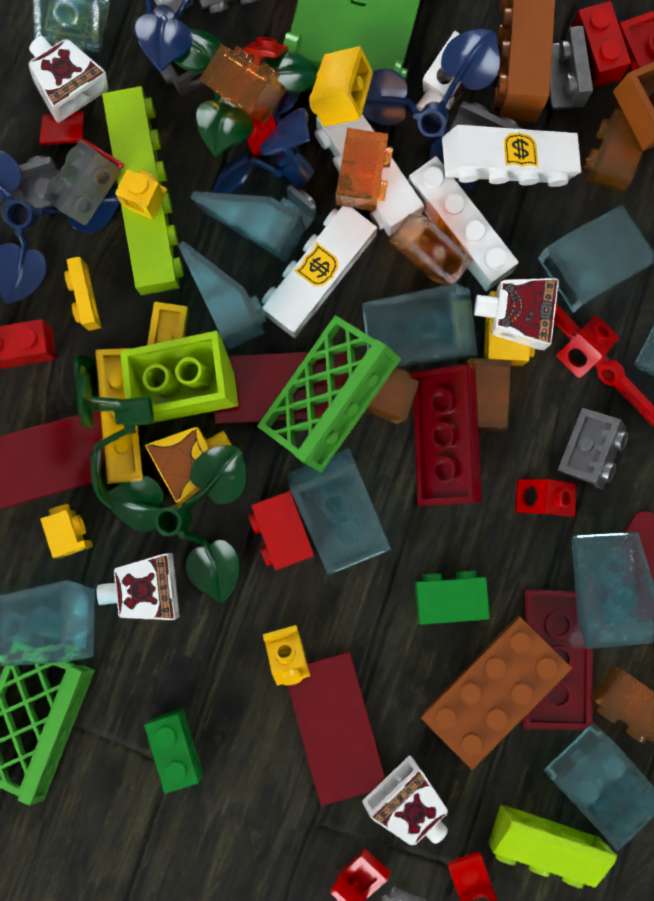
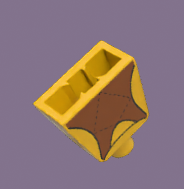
(176, 455)

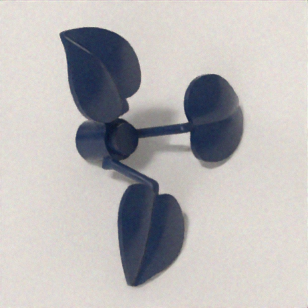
(163, 34)
(468, 57)
(288, 133)
(23, 269)

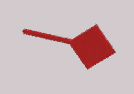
(69, 131)

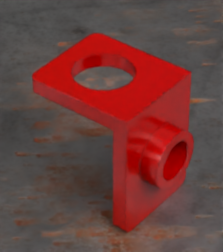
(265, 47)
(594, 341)
(552, 497)
(471, 878)

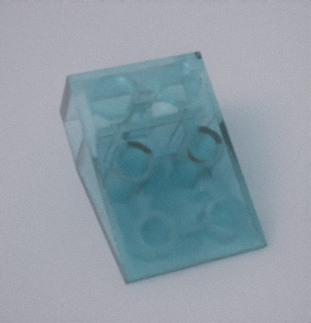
(604, 785)

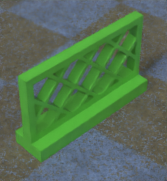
(345, 404)
(54, 733)

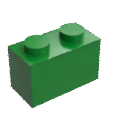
(451, 599)
(174, 751)

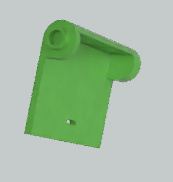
(336, 25)

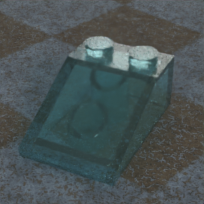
(260, 219)
(597, 257)
(229, 304)
(424, 325)
(338, 512)
(613, 590)
(47, 624)

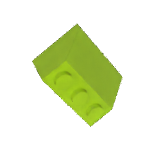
(181, 376)
(550, 847)

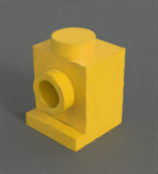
(141, 193)
(64, 532)
(286, 644)

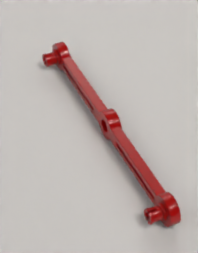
(605, 364)

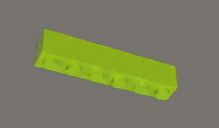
(135, 145)

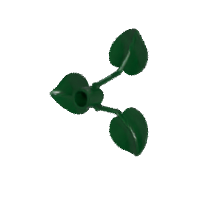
(220, 121)
(128, 411)
(224, 478)

